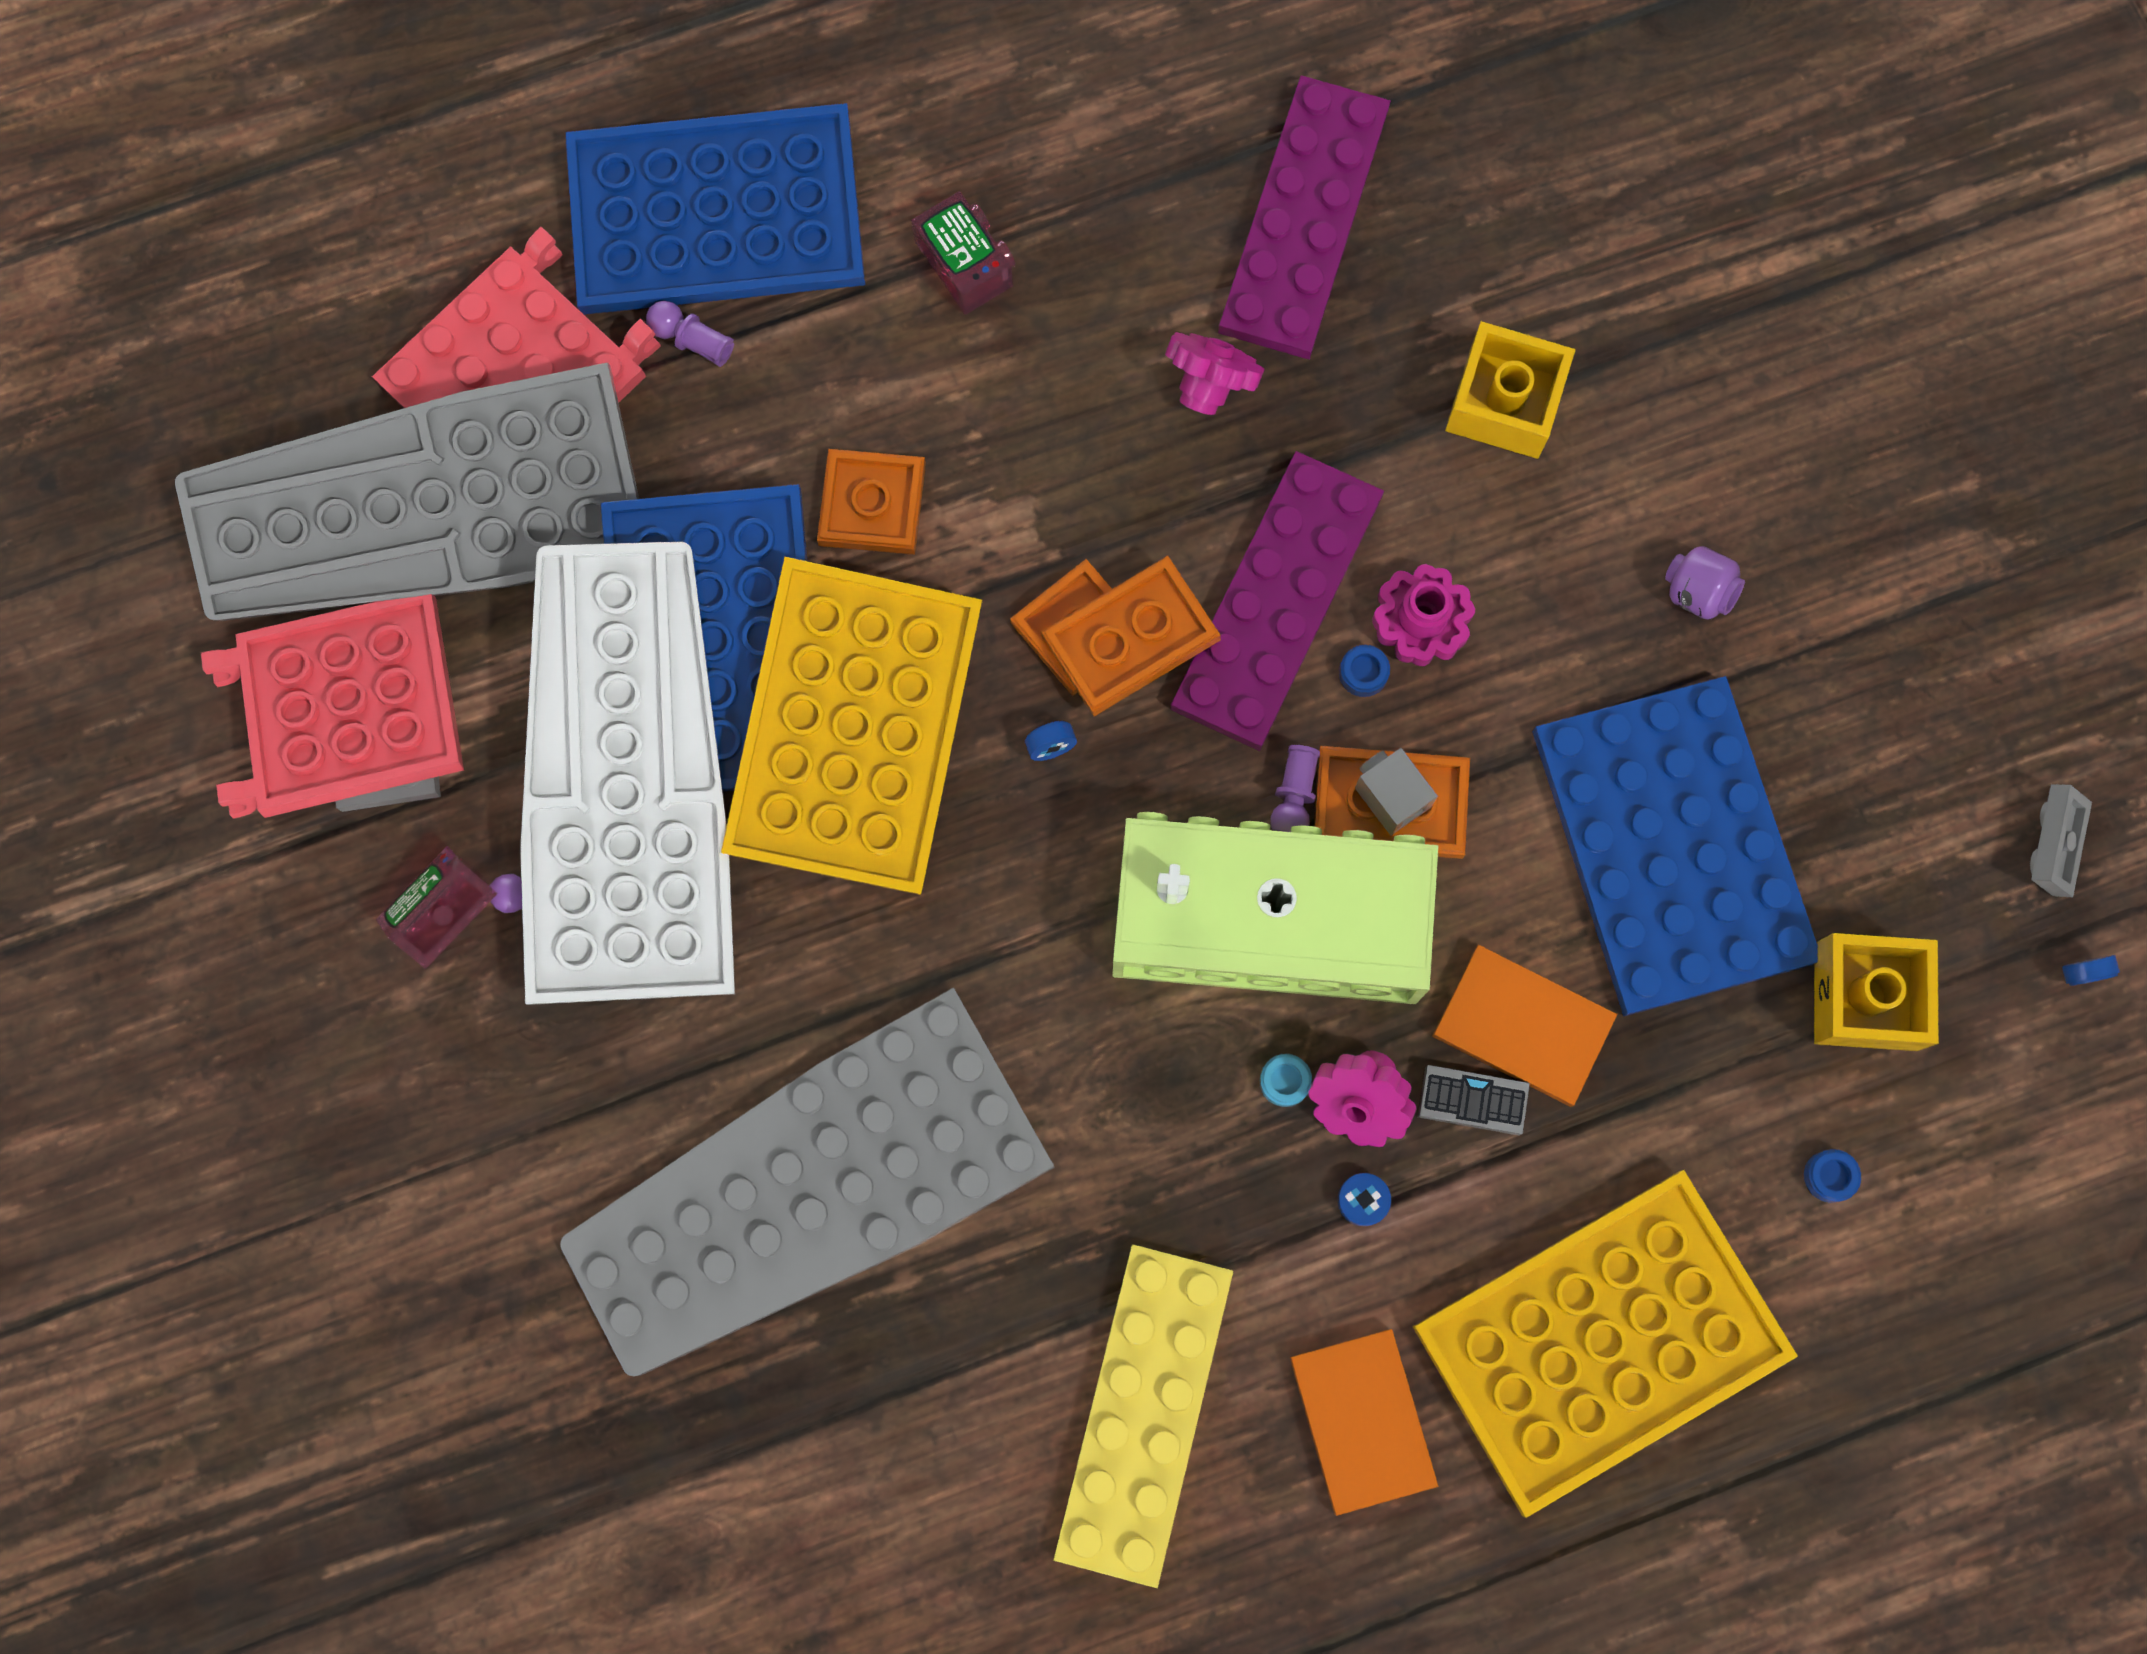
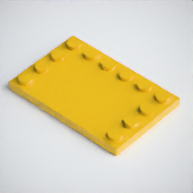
(852, 726)
(1604, 1343)

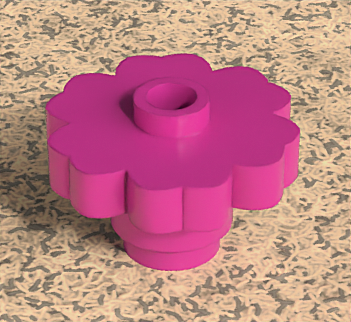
(1211, 370)
(1417, 634)
(1363, 1098)

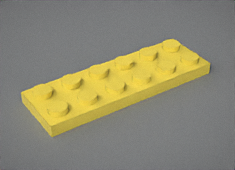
(1144, 1416)

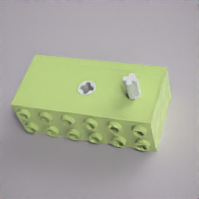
(1348, 905)

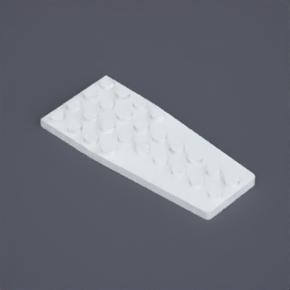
(622, 783)

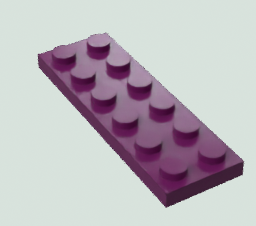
(1304, 217)
(1278, 600)

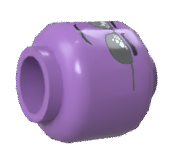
(1704, 582)

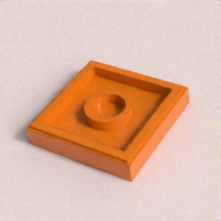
(871, 501)
(1058, 601)

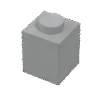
(1394, 789)

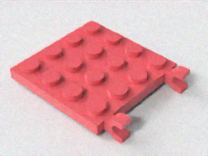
(510, 330)
(341, 705)

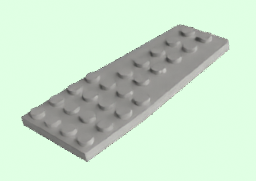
(410, 499)
(808, 1188)

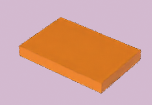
(1131, 636)
(1343, 809)
(1524, 1025)
(1363, 1422)

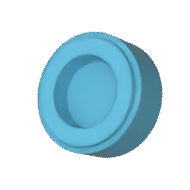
(1285, 1080)

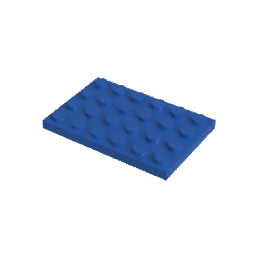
(714, 208)
(738, 564)
(1676, 846)

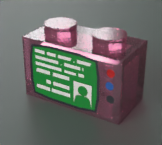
(963, 251)
(436, 907)

